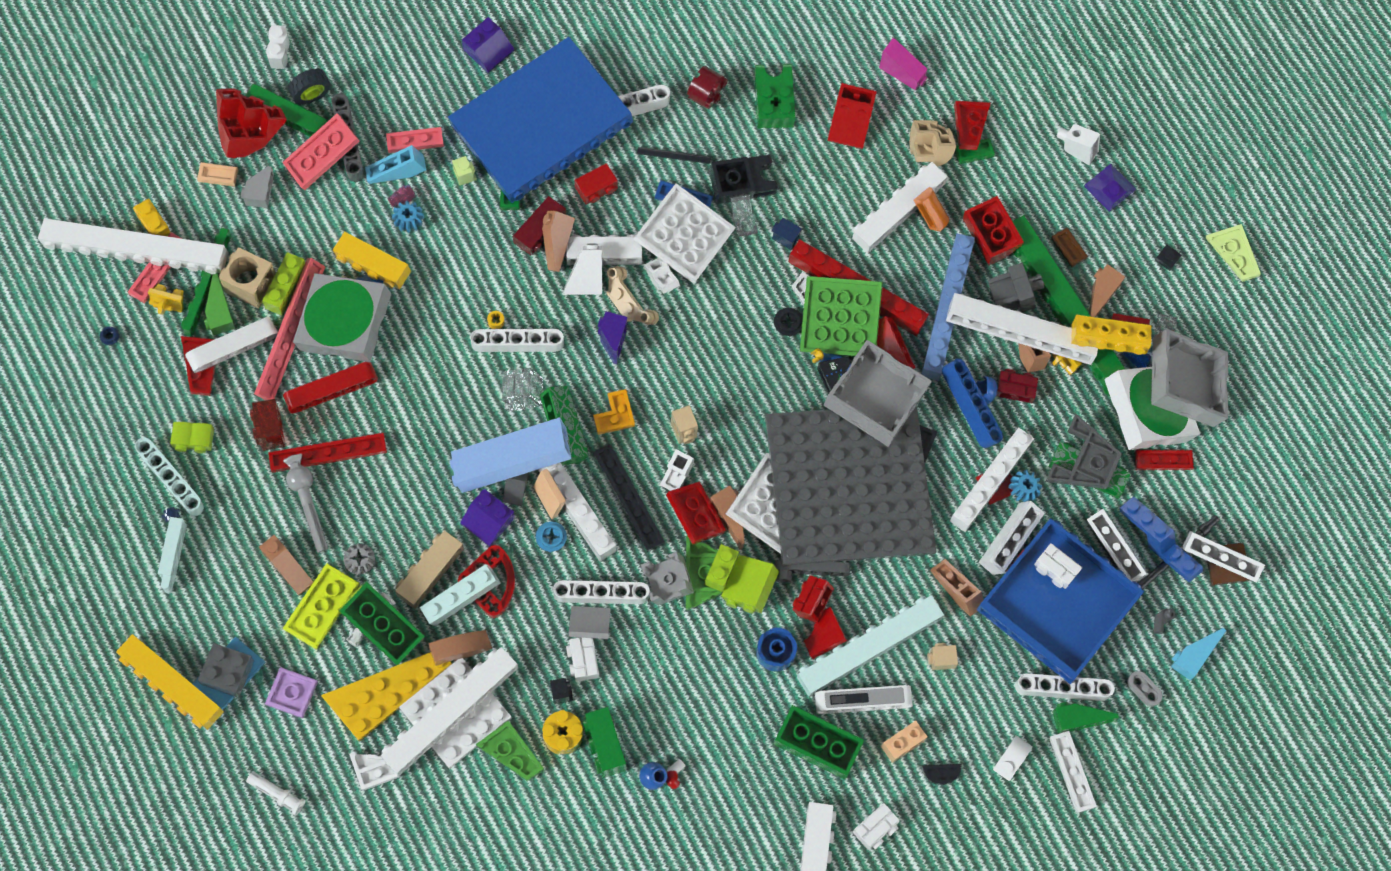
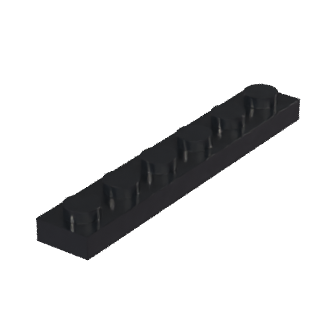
(628, 497)

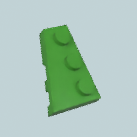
(511, 751)

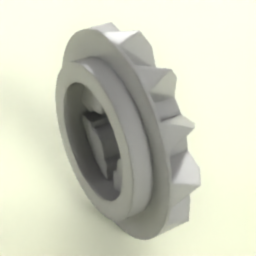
(366, 563)

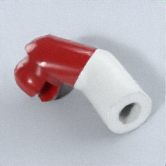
(672, 774)

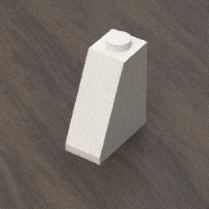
(586, 273)

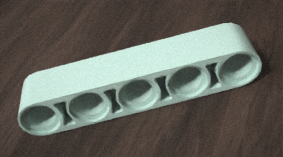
(163, 470)

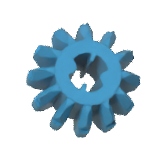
(407, 223)
(1025, 486)

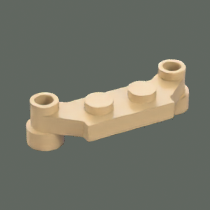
(625, 300)

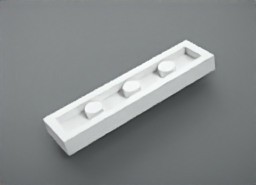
(1072, 772)

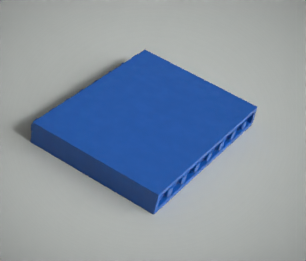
(540, 119)

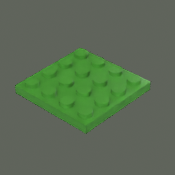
(840, 315)

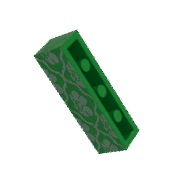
(559, 404)
(1066, 455)

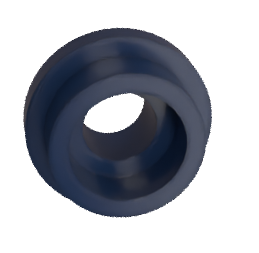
(105, 332)
(170, 512)

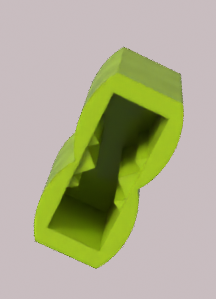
(192, 436)

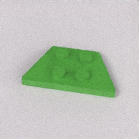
(698, 562)

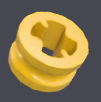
(501, 320)

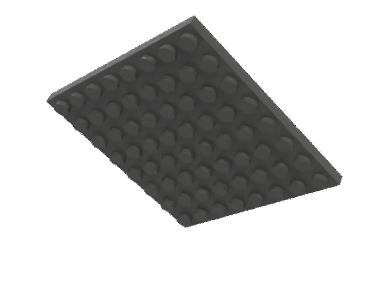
(846, 491)

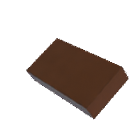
(1069, 247)

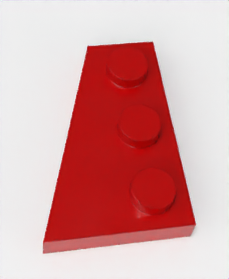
(200, 382)

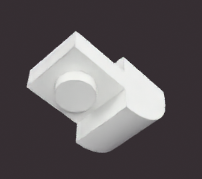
(661, 275)
(1012, 758)

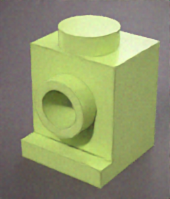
(464, 170)

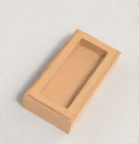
(217, 174)

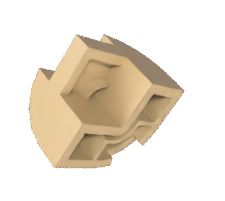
(931, 142)

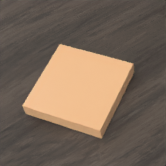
(549, 493)

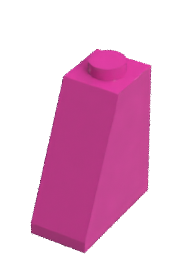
(903, 65)

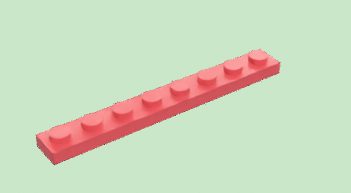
(283, 344)

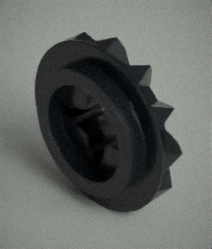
(794, 316)

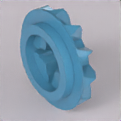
(545, 530)

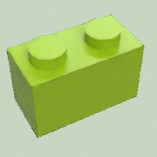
(721, 568)

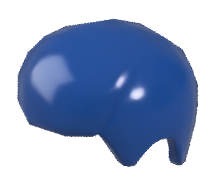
(988, 388)

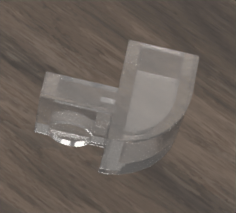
(742, 215)

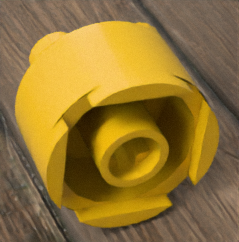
(562, 721)

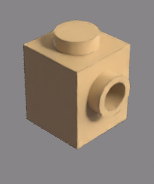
(943, 657)

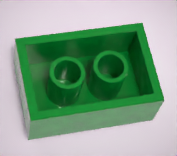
(604, 742)

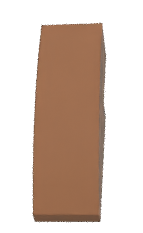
(459, 646)

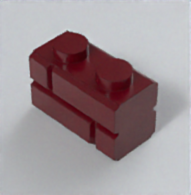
(1017, 386)

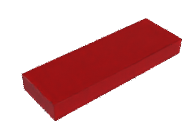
(1164, 460)

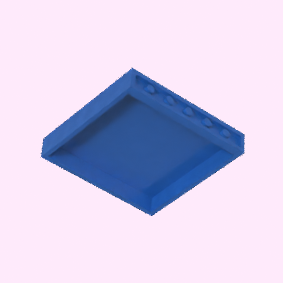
(1055, 622)

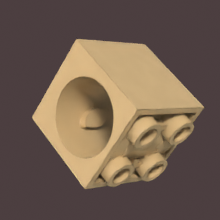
(249, 292)

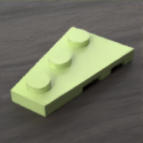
(1235, 251)

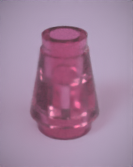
(402, 195)

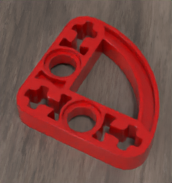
(507, 597)

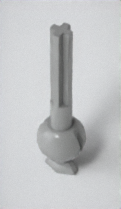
(300, 480)

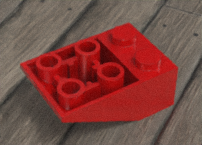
(852, 116)

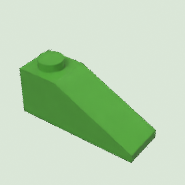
(217, 310)

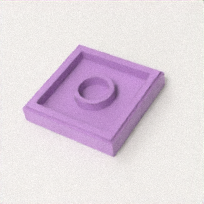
(291, 692)

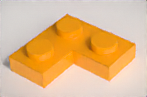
(619, 417)

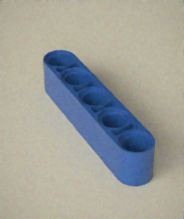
(972, 403)

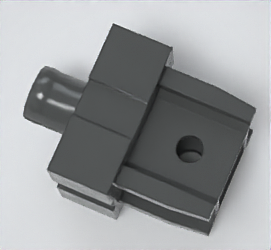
(1015, 289)

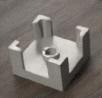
(668, 579)

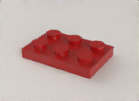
(696, 512)

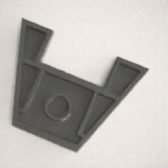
(1094, 463)

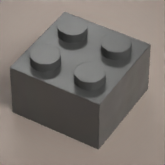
(226, 670)

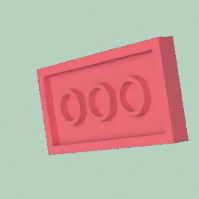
(321, 151)

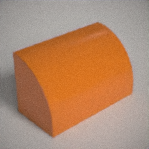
(932, 210)

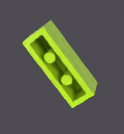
(283, 284)

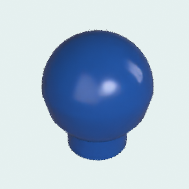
(653, 775)

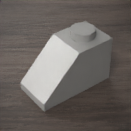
(258, 188)

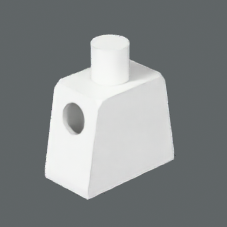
(1080, 142)

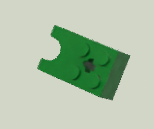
(774, 98)

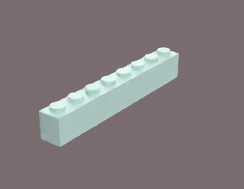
(870, 645)

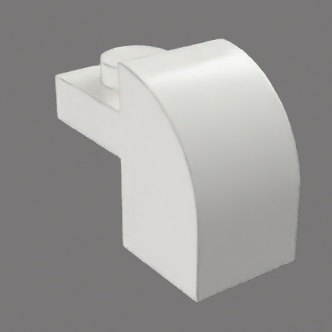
(677, 470)

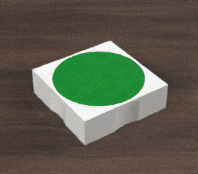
(1139, 419)

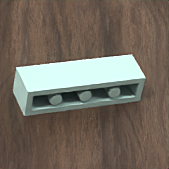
(460, 595)

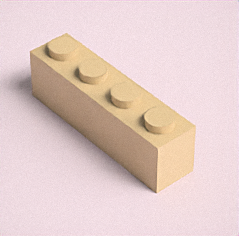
(429, 569)

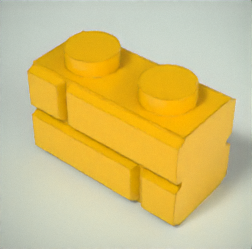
(151, 218)

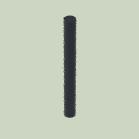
(674, 155)

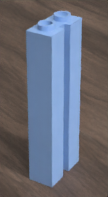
(510, 455)

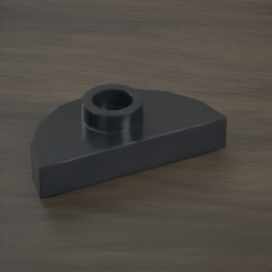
(941, 774)

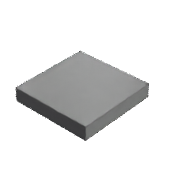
(589, 622)

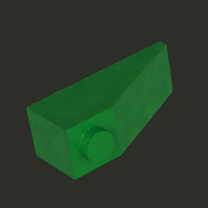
(1079, 717)

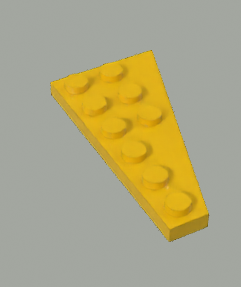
(375, 698)

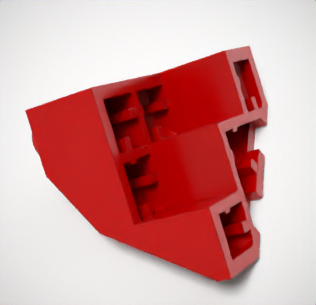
(245, 122)

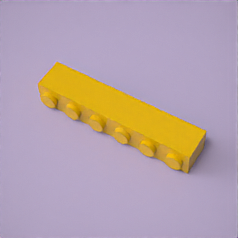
(170, 682)

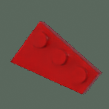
(970, 122)

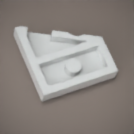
(371, 770)

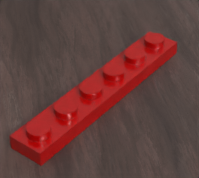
(330, 451)

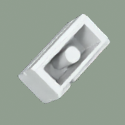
(1057, 566)
(583, 659)
(876, 826)

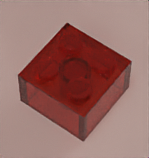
(267, 424)

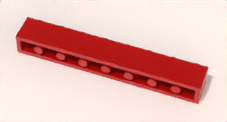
(821, 265)

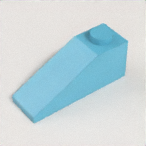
(397, 166)
(1193, 656)

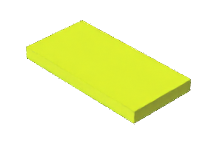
(320, 606)

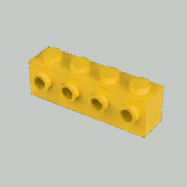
(371, 260)
(1111, 334)

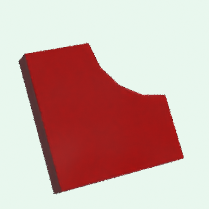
(826, 634)

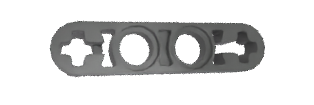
(825, 568)

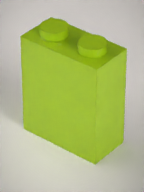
(749, 584)

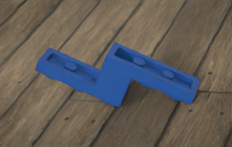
(1161, 539)

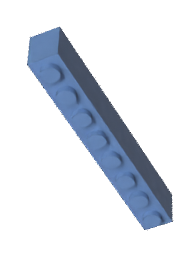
(942, 329)

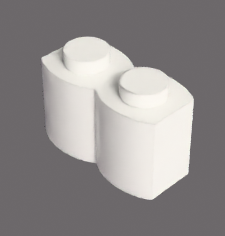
(278, 47)

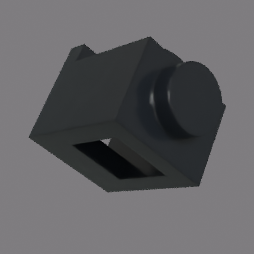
(561, 691)

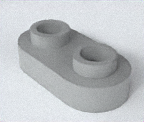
(1146, 687)

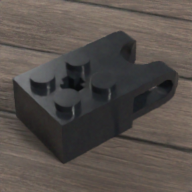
(744, 176)

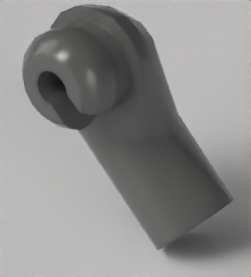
(1162, 618)

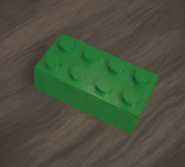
(381, 623)
(818, 742)

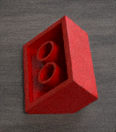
(992, 230)

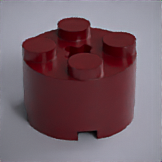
(706, 87)

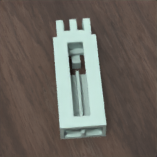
(171, 553)

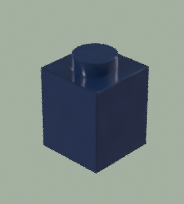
(786, 233)

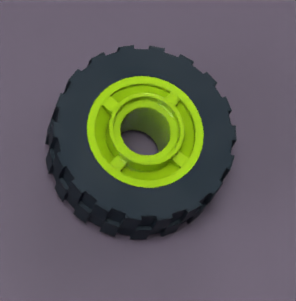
(309, 86)

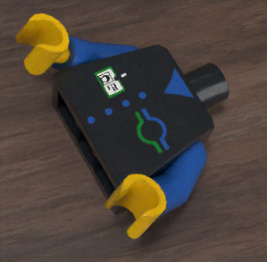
(830, 367)

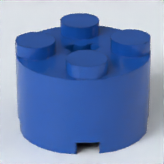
(787, 649)

